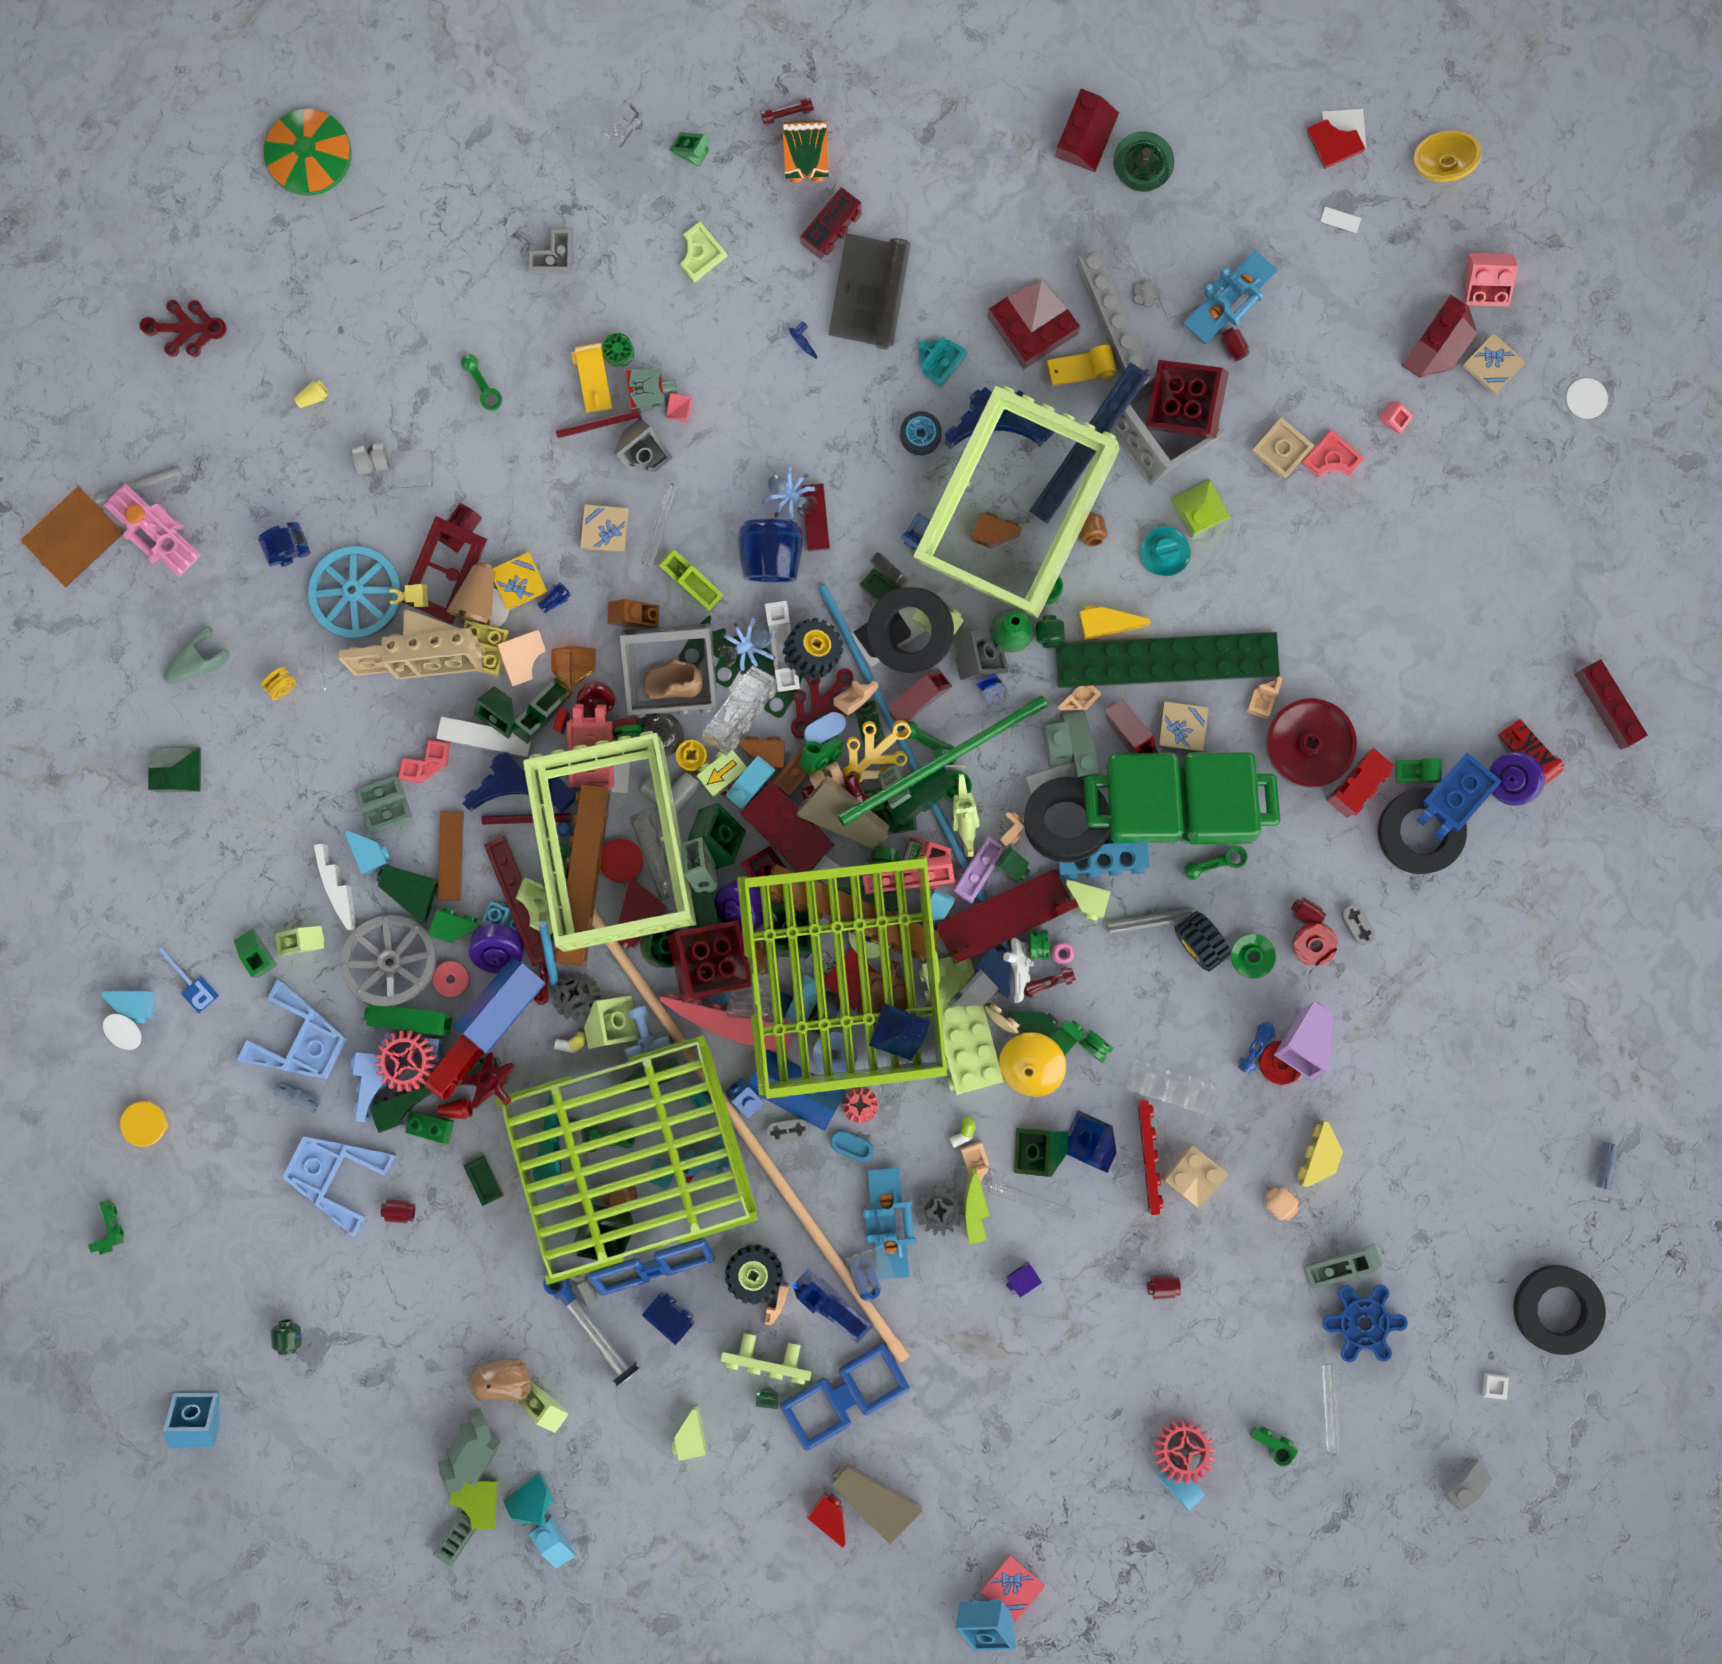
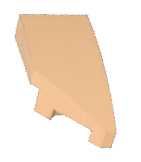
(855, 697)
(1263, 698)
(1080, 699)
(975, 1157)
(773, 1311)

